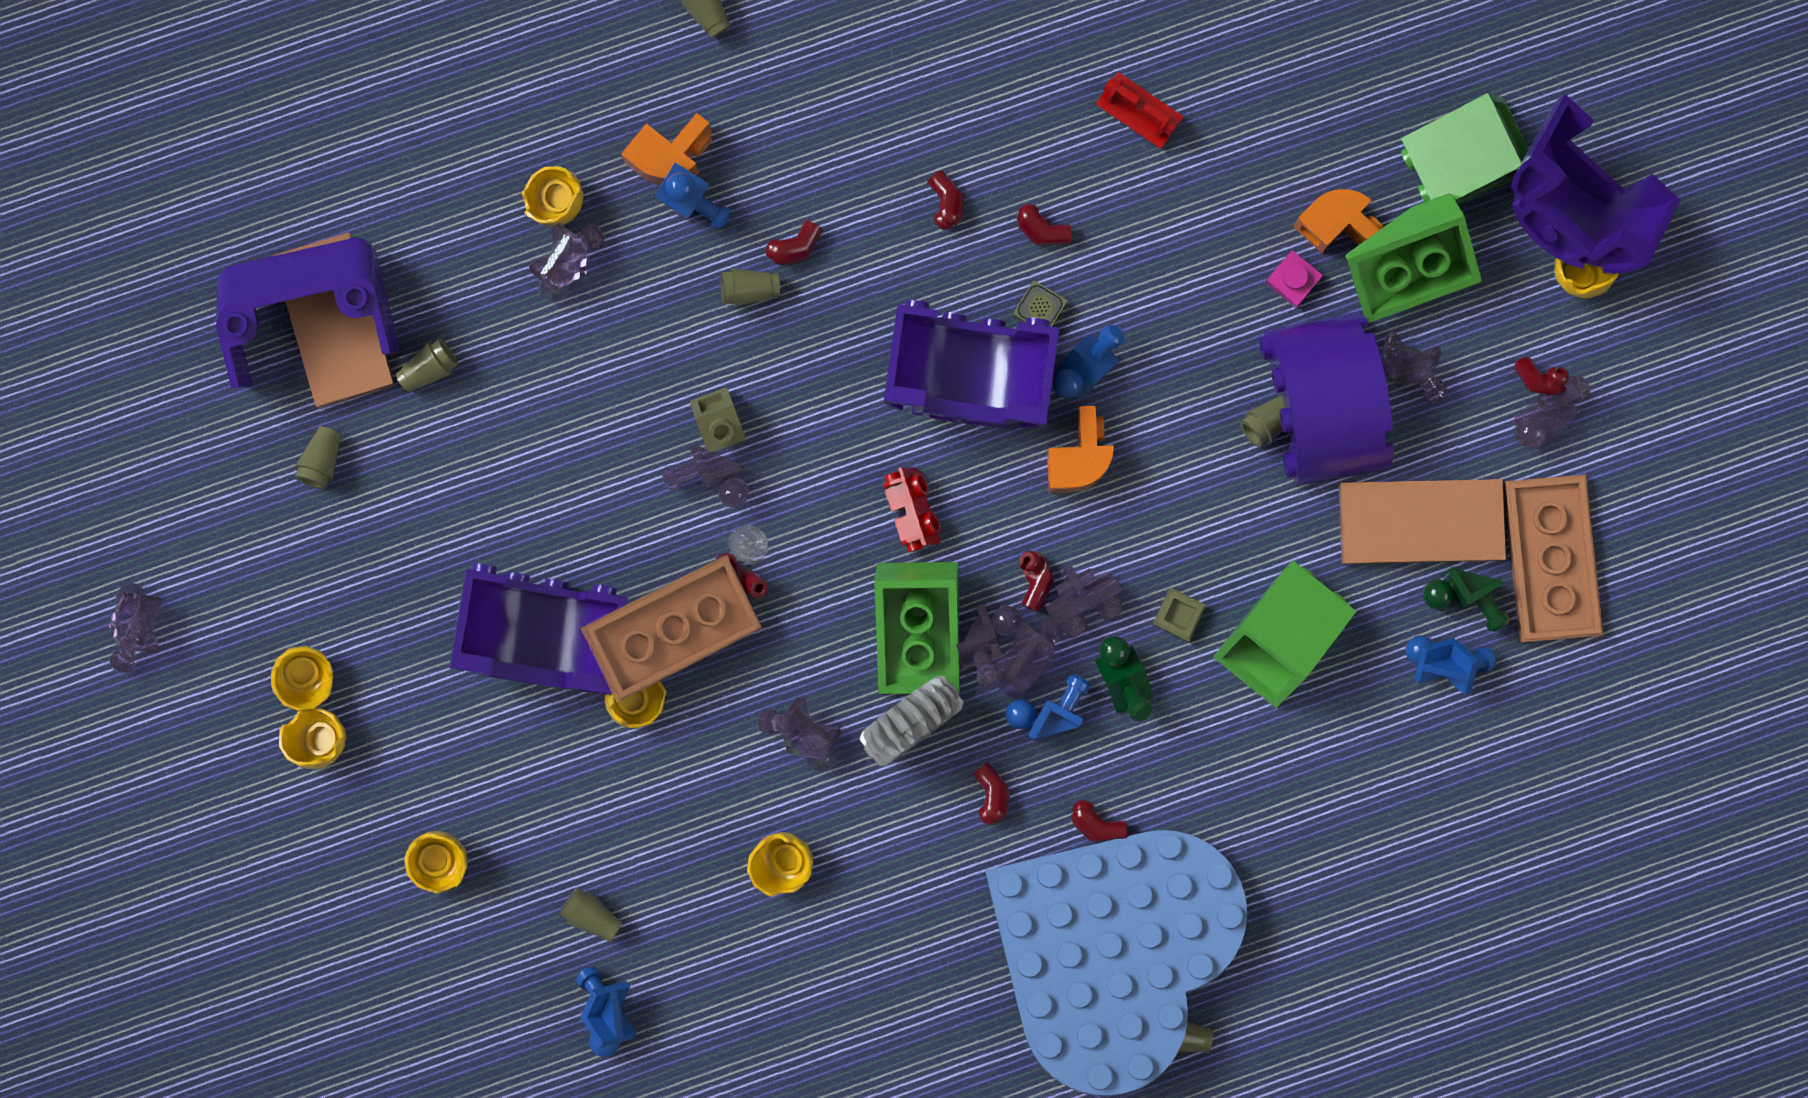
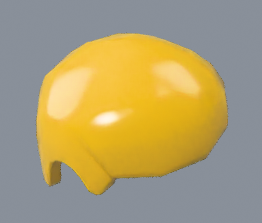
(553, 196)
(1583, 282)
(302, 678)
(639, 708)
(312, 739)
(436, 861)
(780, 864)

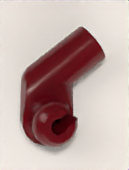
(951, 201)
(1039, 230)
(794, 249)
(1536, 382)
(1039, 578)
(749, 580)
(996, 797)
(1093, 826)

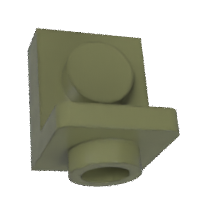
(717, 420)

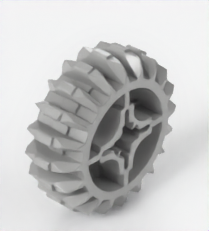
(911, 720)

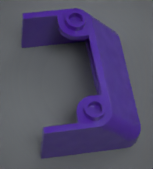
(343, 266)

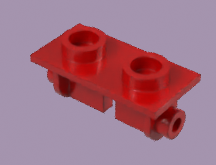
(1139, 110)
(909, 490)

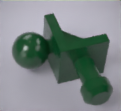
(1466, 589)
(1125, 678)

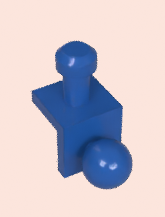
(684, 193)
(1087, 363)
(1448, 660)
(1052, 717)
(604, 1013)

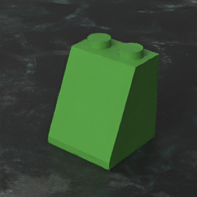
(1466, 150)
(1285, 634)

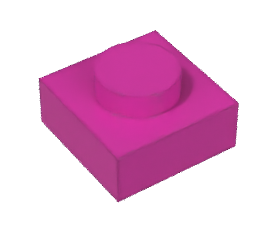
(1293, 279)

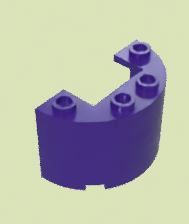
(1578, 208)
(970, 369)
(1331, 398)
(529, 630)

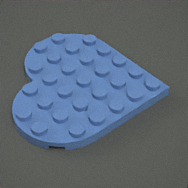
(1110, 947)

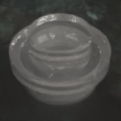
(748, 544)

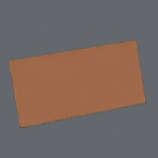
(337, 350)
(1422, 521)
(1552, 558)
(671, 628)

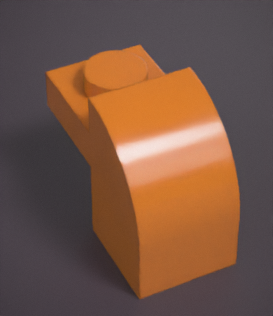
(654, 155)
(1334, 214)
(1082, 466)

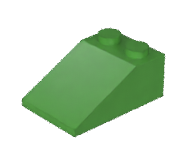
(1414, 259)
(916, 624)

